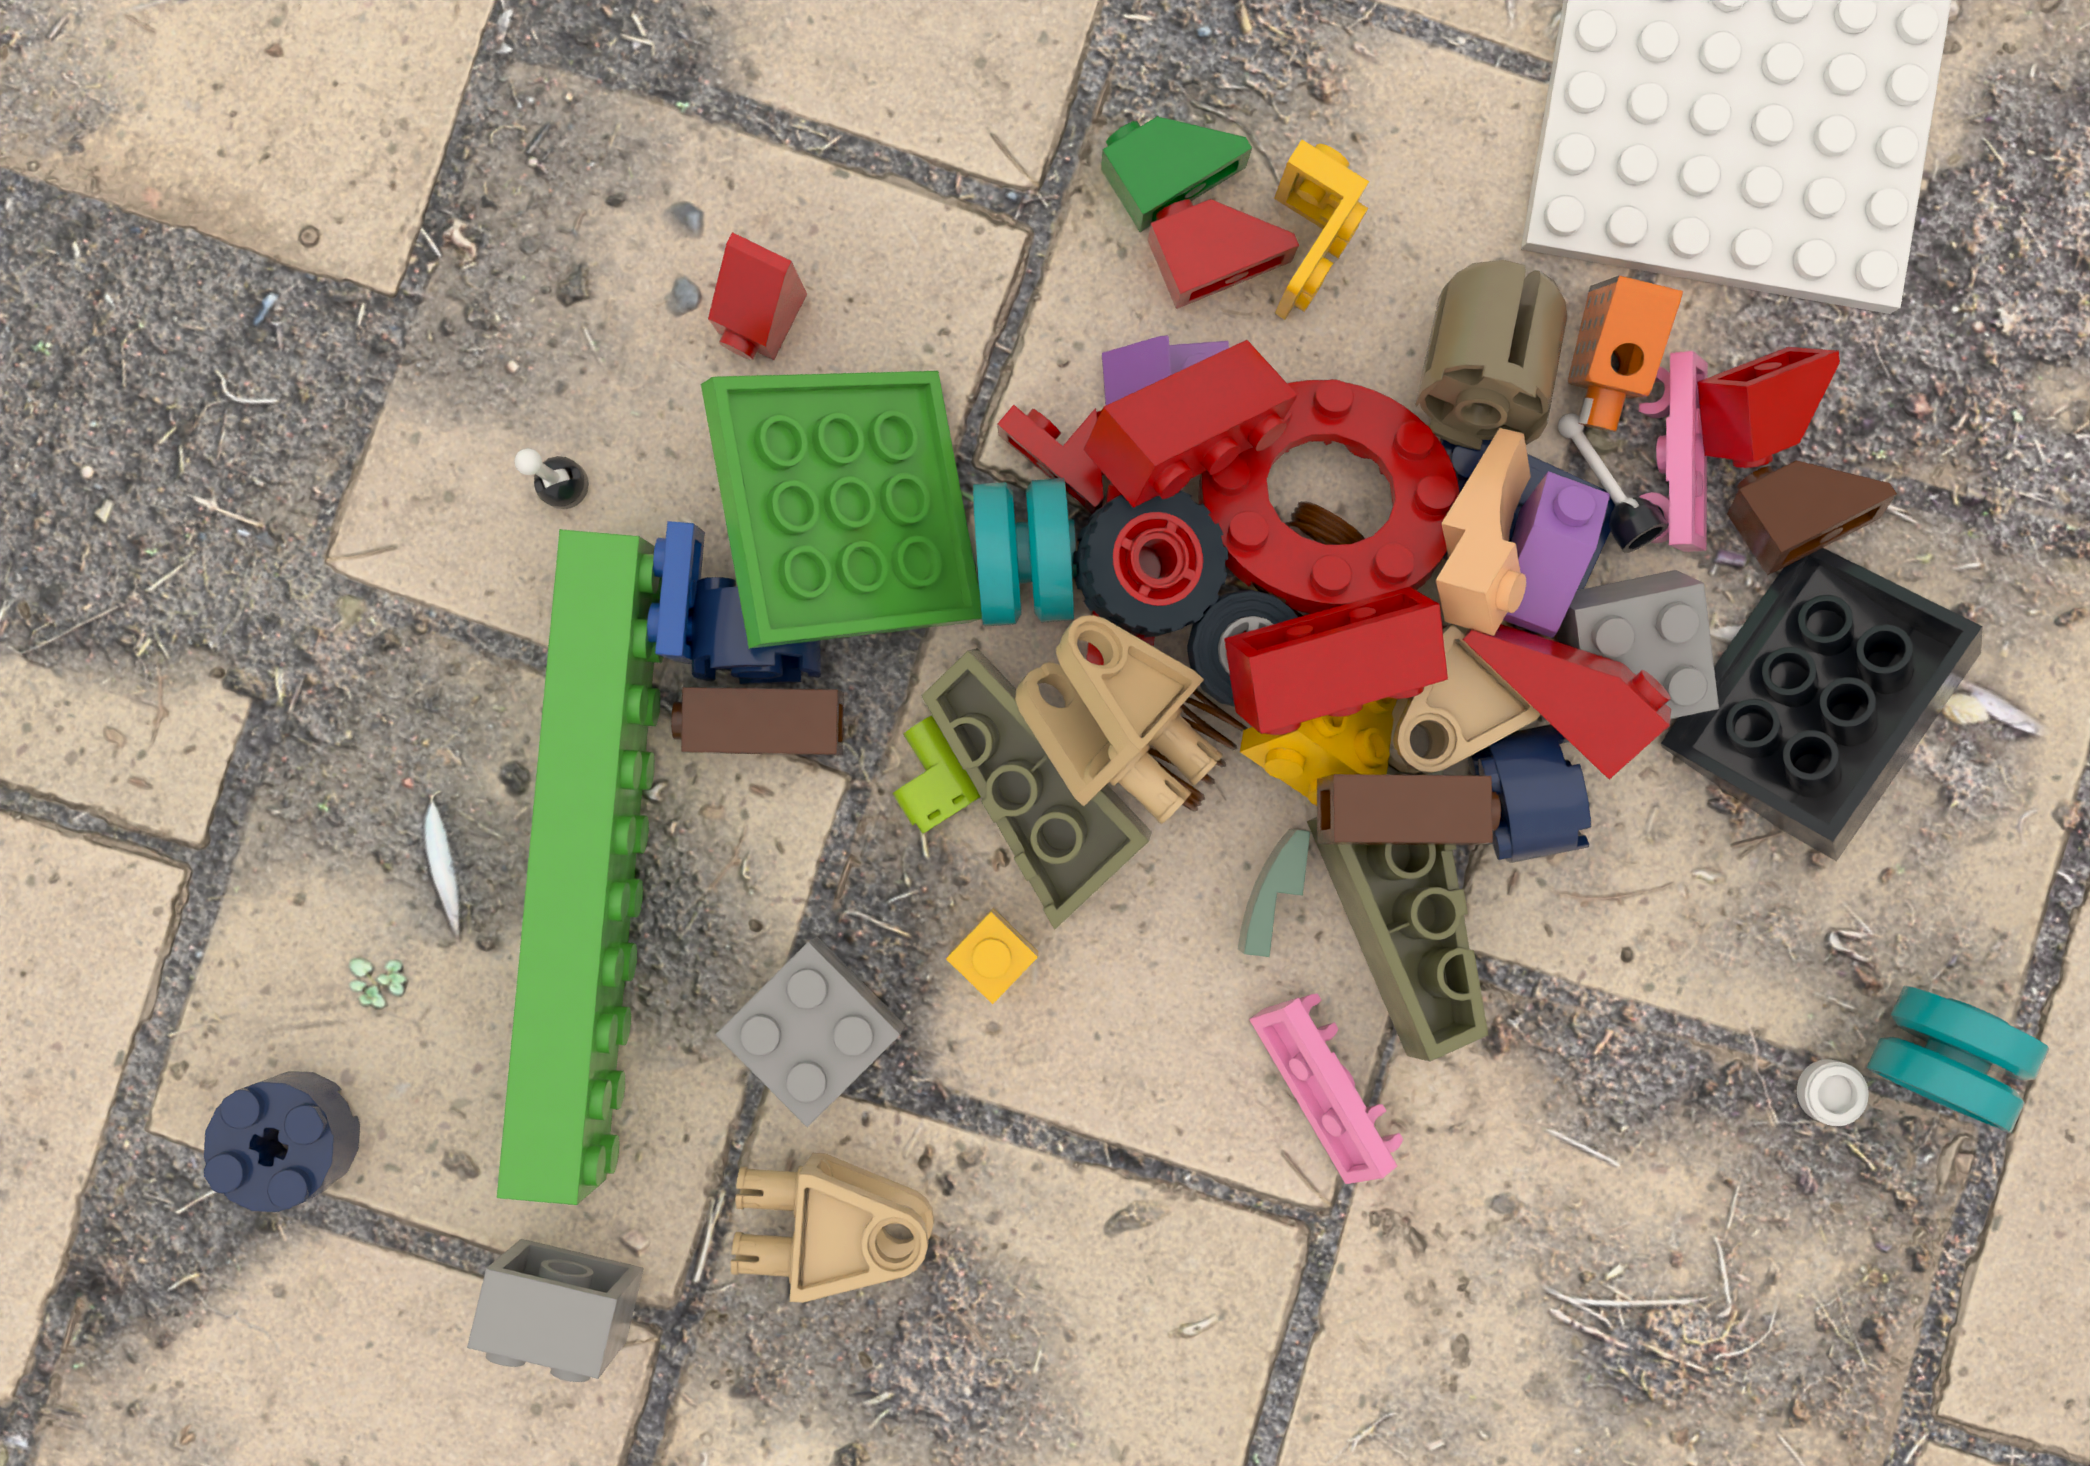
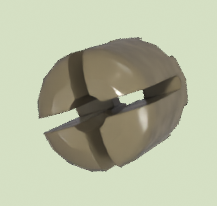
(1493, 354)

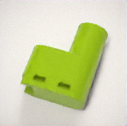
(944, 784)

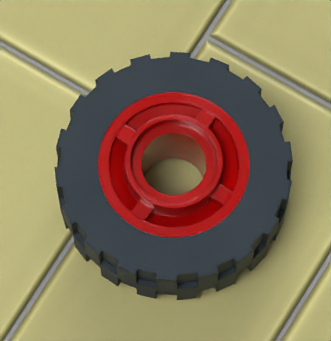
(1189, 556)

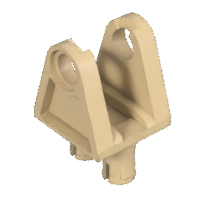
(1458, 713)
(1116, 716)
(837, 1227)

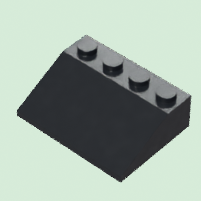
(1826, 697)

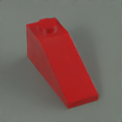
(1583, 695)

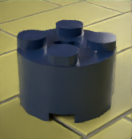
(722, 642)
(1538, 794)
(247, 1133)

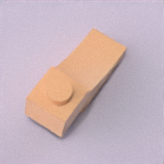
(1483, 567)

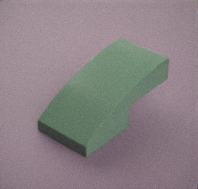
(1281, 873)

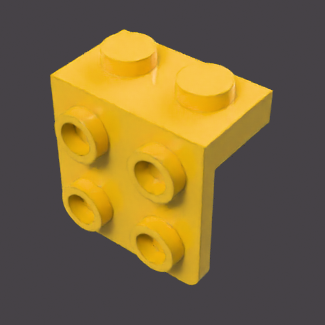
(1327, 194)
(1325, 747)

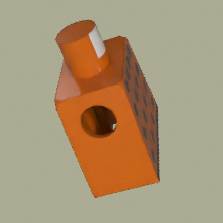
(1633, 323)

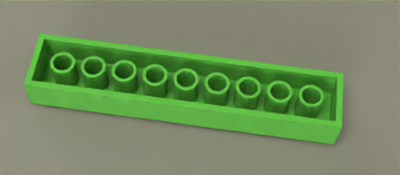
(582, 872)

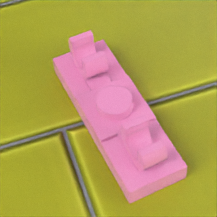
(1681, 453)
(1326, 1090)

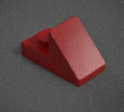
(1036, 440)

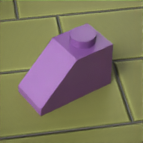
(1554, 547)

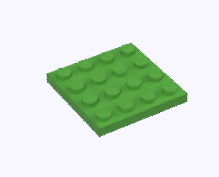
(841, 504)

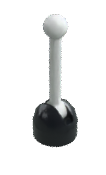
(552, 479)
(1634, 519)

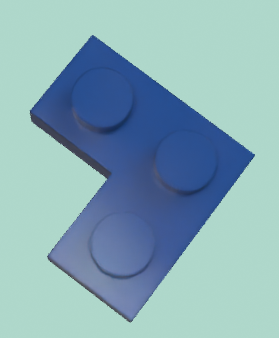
(679, 564)

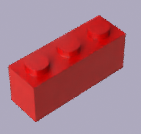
(1190, 423)
(1336, 660)

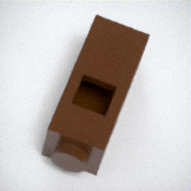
(759, 721)
(1406, 810)

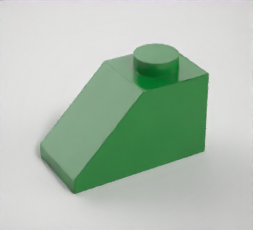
(1168, 164)

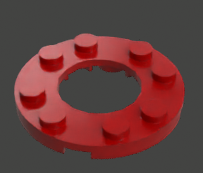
(1328, 576)

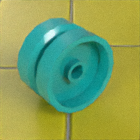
(1024, 552)
(1958, 1056)

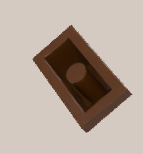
(1803, 510)

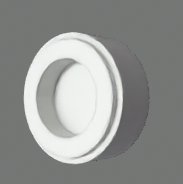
(1832, 1092)

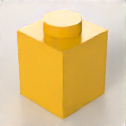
(992, 955)

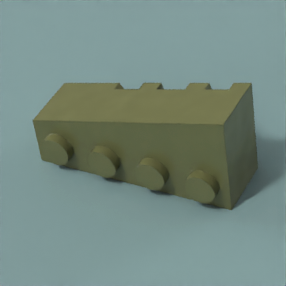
(1055, 839)
(1414, 939)

